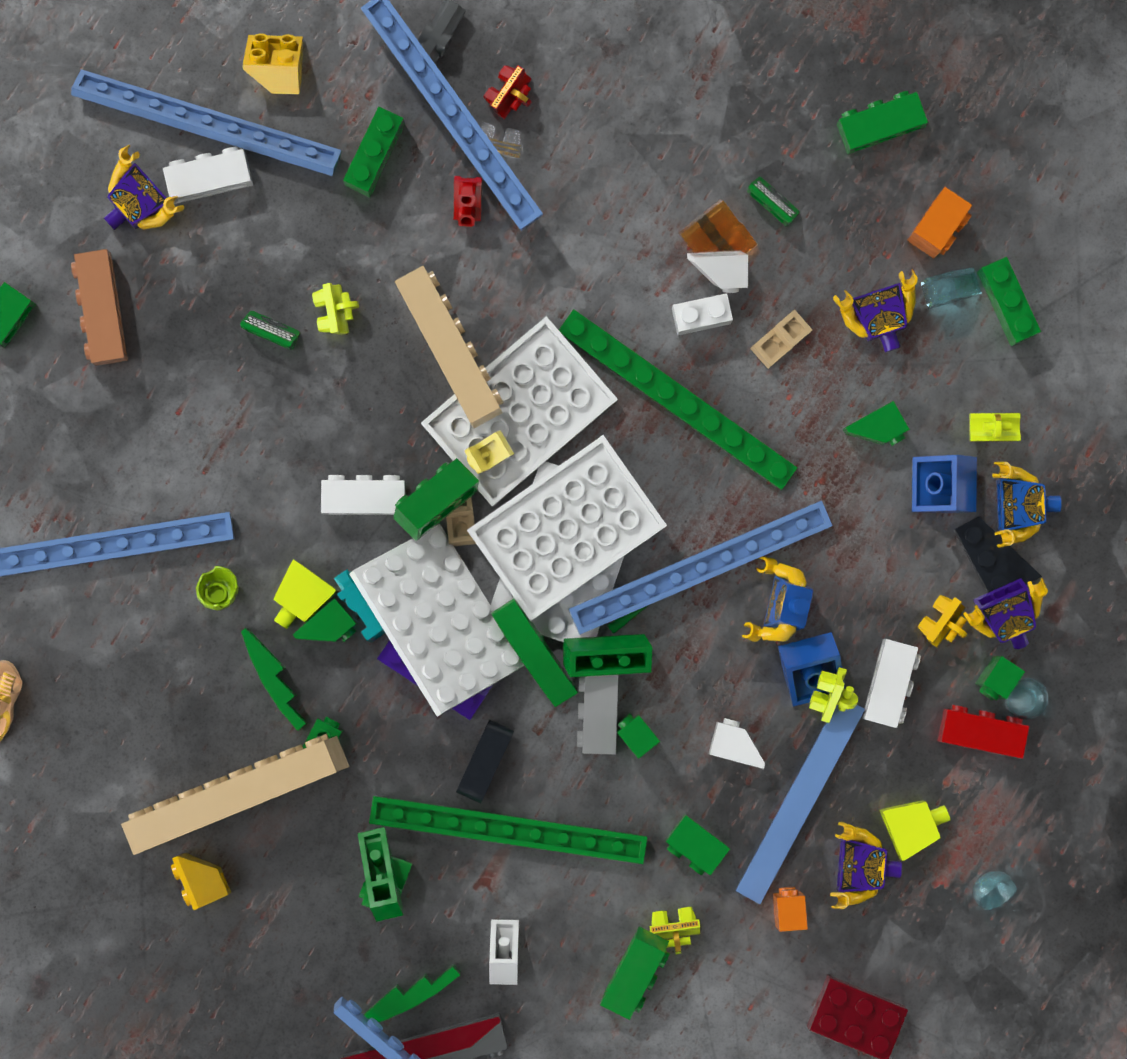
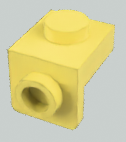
(488, 452)

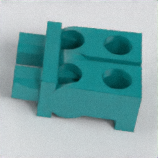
(355, 601)

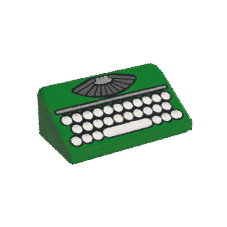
(773, 201)
(270, 330)

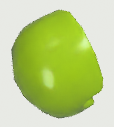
(217, 588)

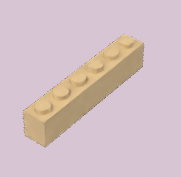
(448, 346)

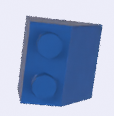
(944, 484)
(803, 664)

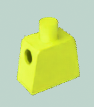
(301, 595)
(913, 826)

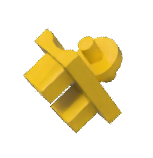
(950, 612)

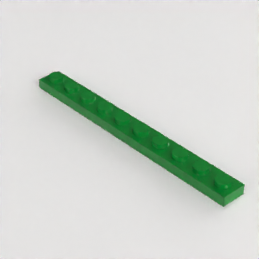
(677, 399)
(508, 829)

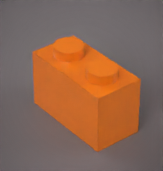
(790, 909)

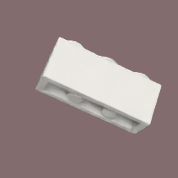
(208, 175)
(361, 495)
(891, 683)

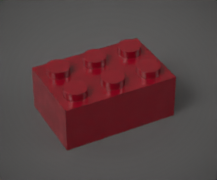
(857, 1018)

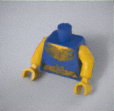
(1021, 504)
(787, 603)

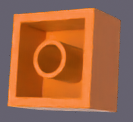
(936, 227)

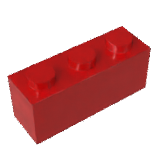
(983, 731)

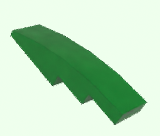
(534, 652)
(268, 669)
(398, 1001)

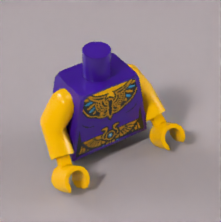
(137, 196)
(881, 311)
(1009, 612)
(861, 866)

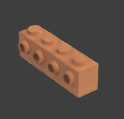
(100, 307)

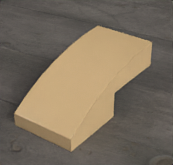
(781, 339)
(459, 522)

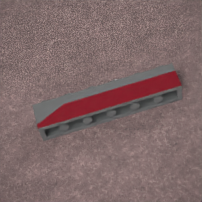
(458, 1041)

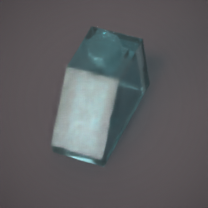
(950, 287)

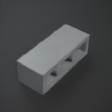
(598, 714)

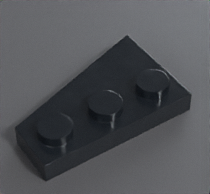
(992, 564)

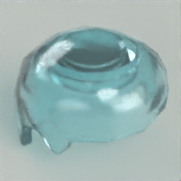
(1028, 699)
(993, 889)

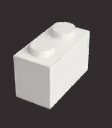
(702, 314)

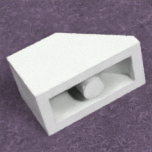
(724, 269)
(734, 744)
(504, 952)

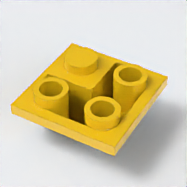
(275, 62)
(201, 880)

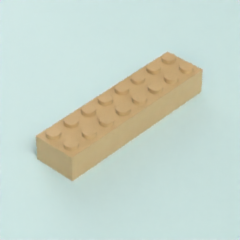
(227, 797)

